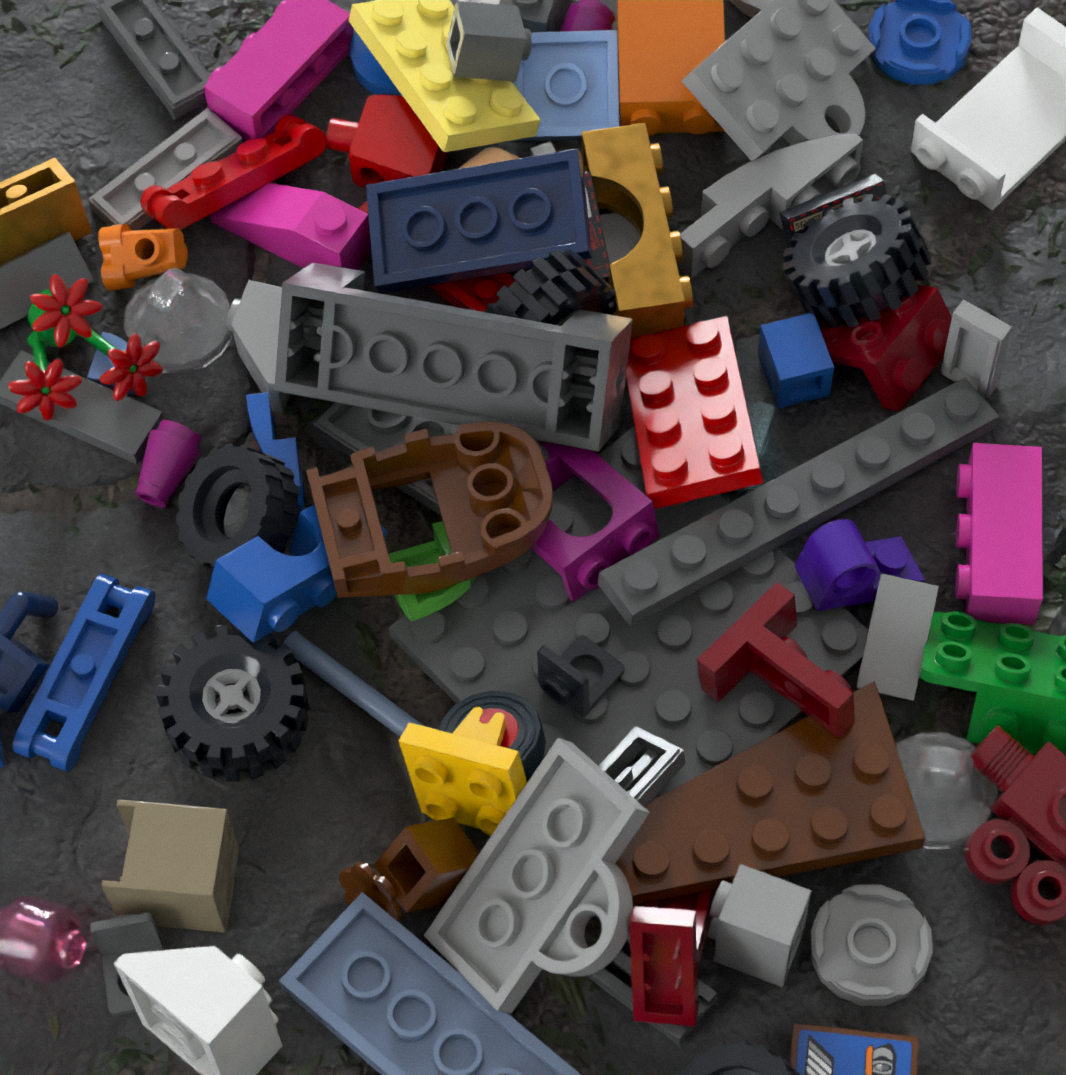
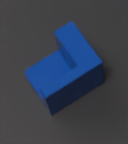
(795, 360)

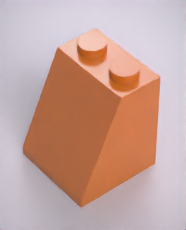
(656, 51)

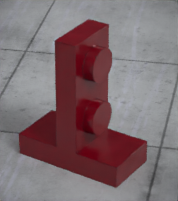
(760, 646)
(666, 957)

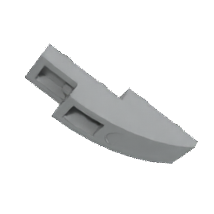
(761, 189)

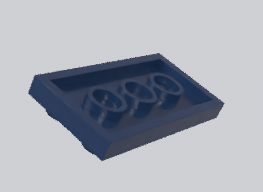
(477, 220)

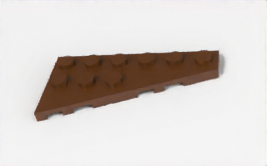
(779, 809)

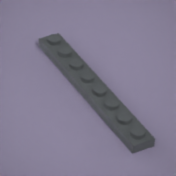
(796, 502)

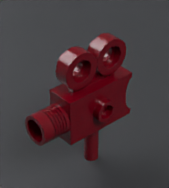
(1031, 814)

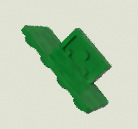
(1010, 668)

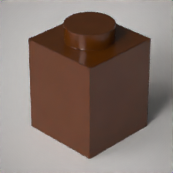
(427, 863)

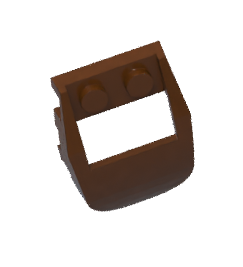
(488, 493)

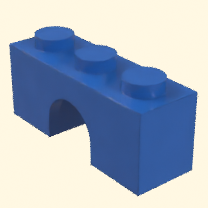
(269, 589)

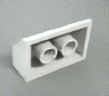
(204, 1007)

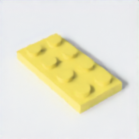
(412, 50)

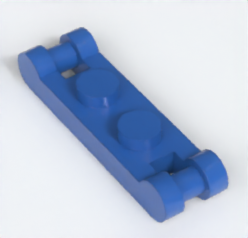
(83, 671)

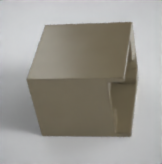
(176, 865)

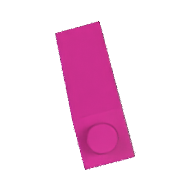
(299, 226)

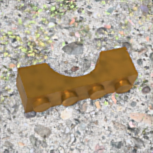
(627, 183)

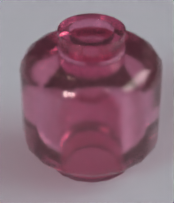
(40, 939)

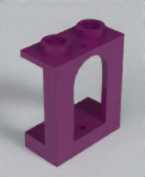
(629, 530)

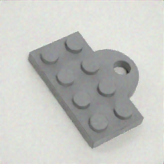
(785, 76)
(543, 881)

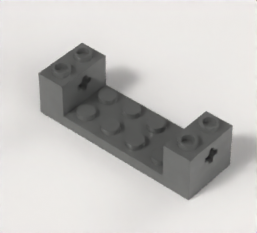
(451, 360)

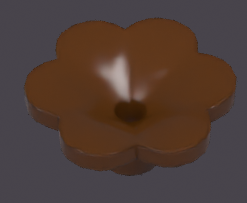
(378, 888)

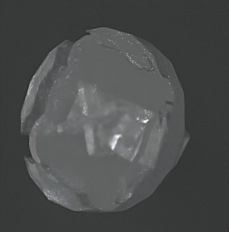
(184, 316)
(945, 787)

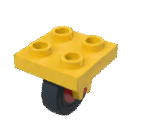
(475, 758)

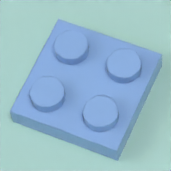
(571, 83)

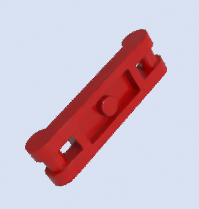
(246, 170)

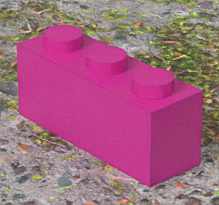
(279, 66)
(1001, 533)

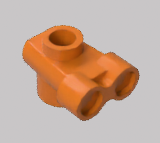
(139, 254)

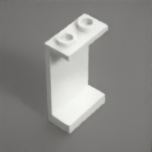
(1005, 121)

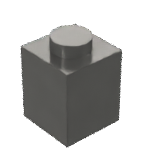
(487, 41)

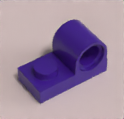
(845, 569)

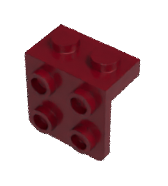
(897, 348)

